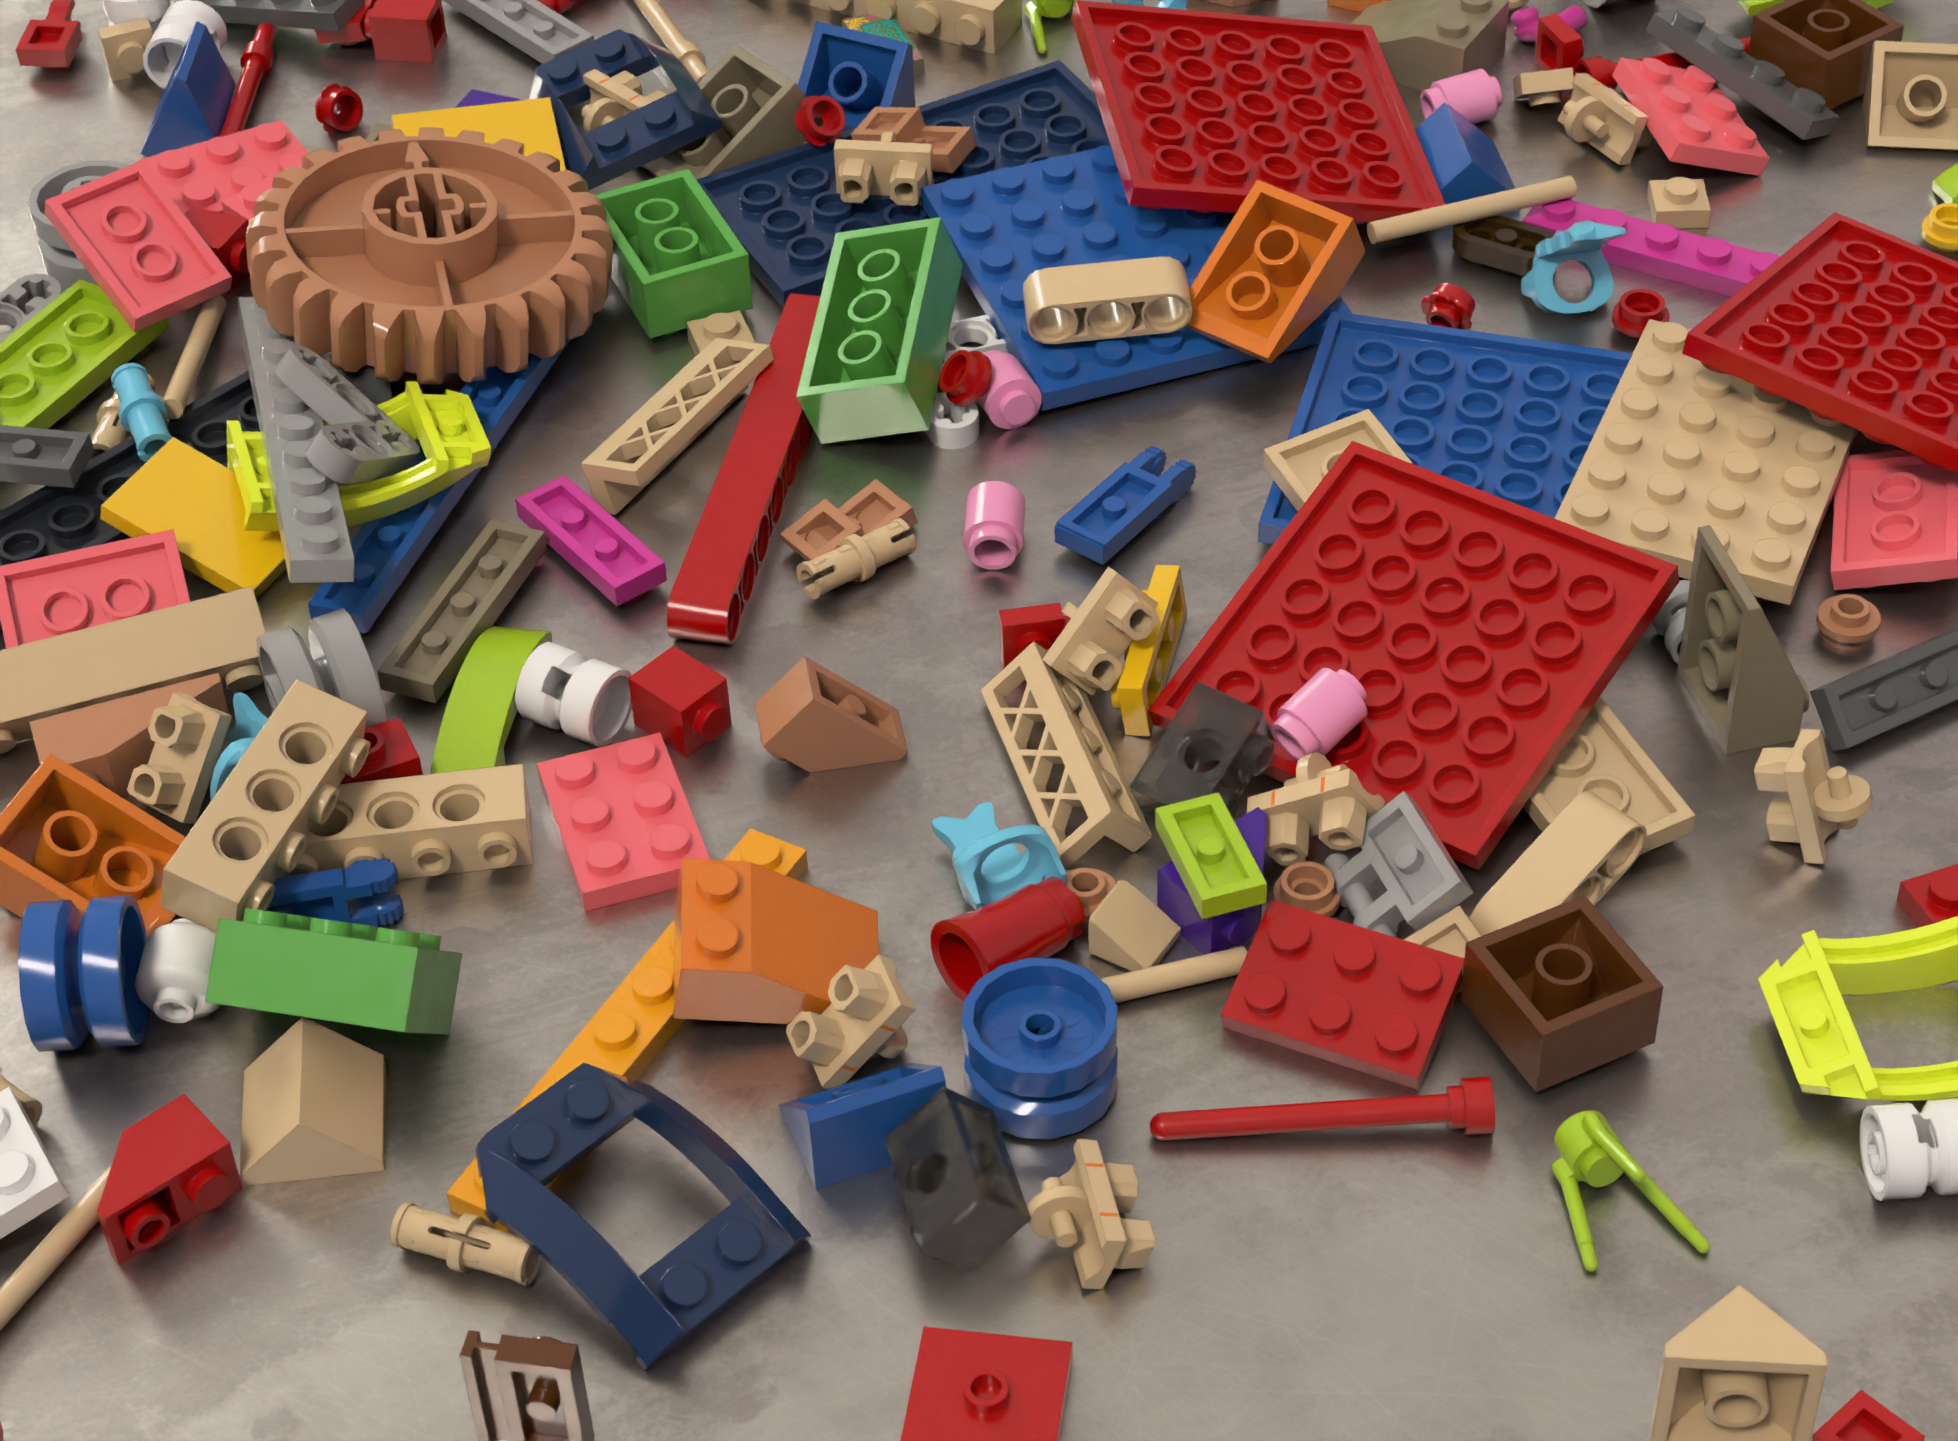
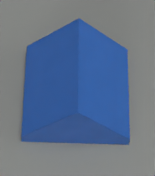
(858, 71)
(194, 97)
(1461, 157)
(846, 1126)

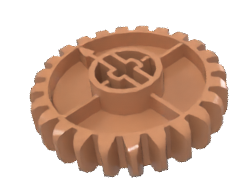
(429, 254)

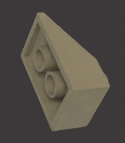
(1437, 37)
(755, 115)
(1735, 658)

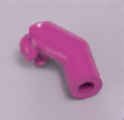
(1526, 21)

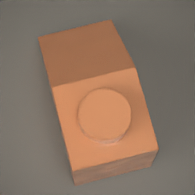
(827, 721)

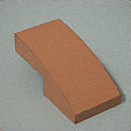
(949, 143)
(826, 524)

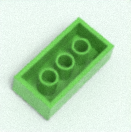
(880, 331)

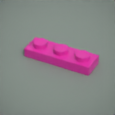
(591, 540)

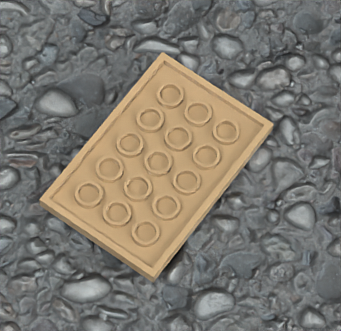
(1707, 451)

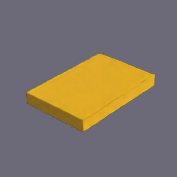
(522, 121)
(207, 512)

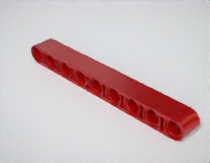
(747, 492)

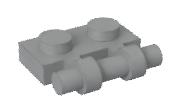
(1410, 863)

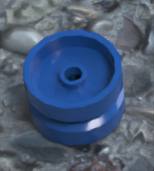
(82, 973)
(1041, 1047)

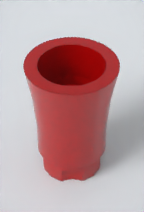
(1022, 925)

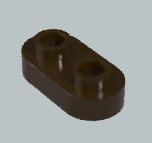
(1499, 243)

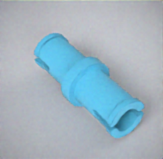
(141, 409)

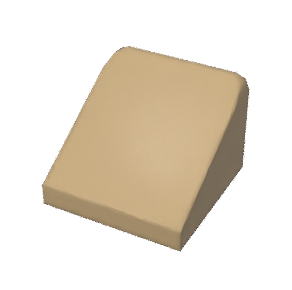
(1130, 929)

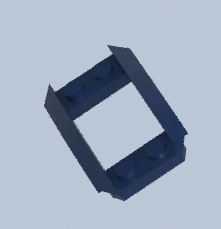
(635, 136)
(690, 1281)

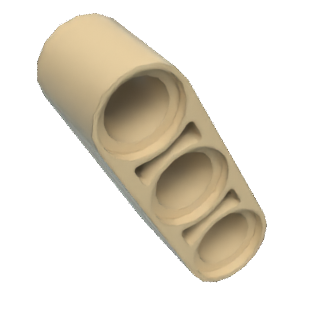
(1107, 300)
(1573, 857)

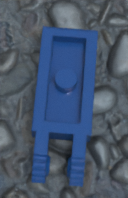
(1123, 505)
(327, 894)

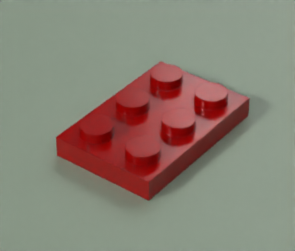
(1344, 994)

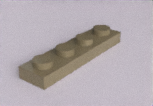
(462, 610)

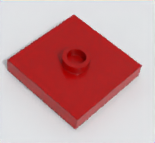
(987, 1387)

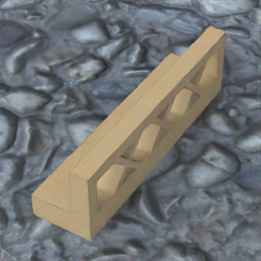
(672, 420)
(1070, 738)

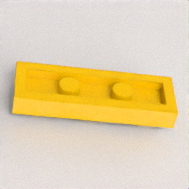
(1151, 658)

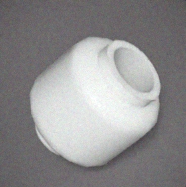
(177, 971)

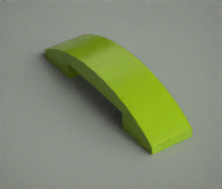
(484, 700)

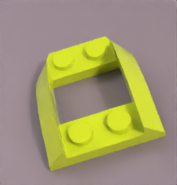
(442, 423)
(1816, 1023)

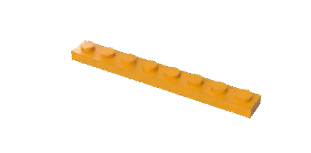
(634, 1019)

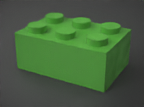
(674, 253)
(334, 972)

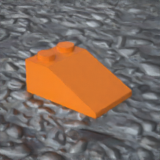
(1273, 272)
(81, 843)
(761, 943)

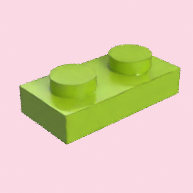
(1210, 855)

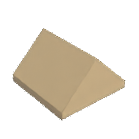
(1912, 96)
(312, 1108)
(1738, 1377)

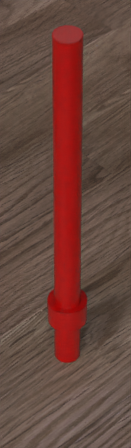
(255, 64)

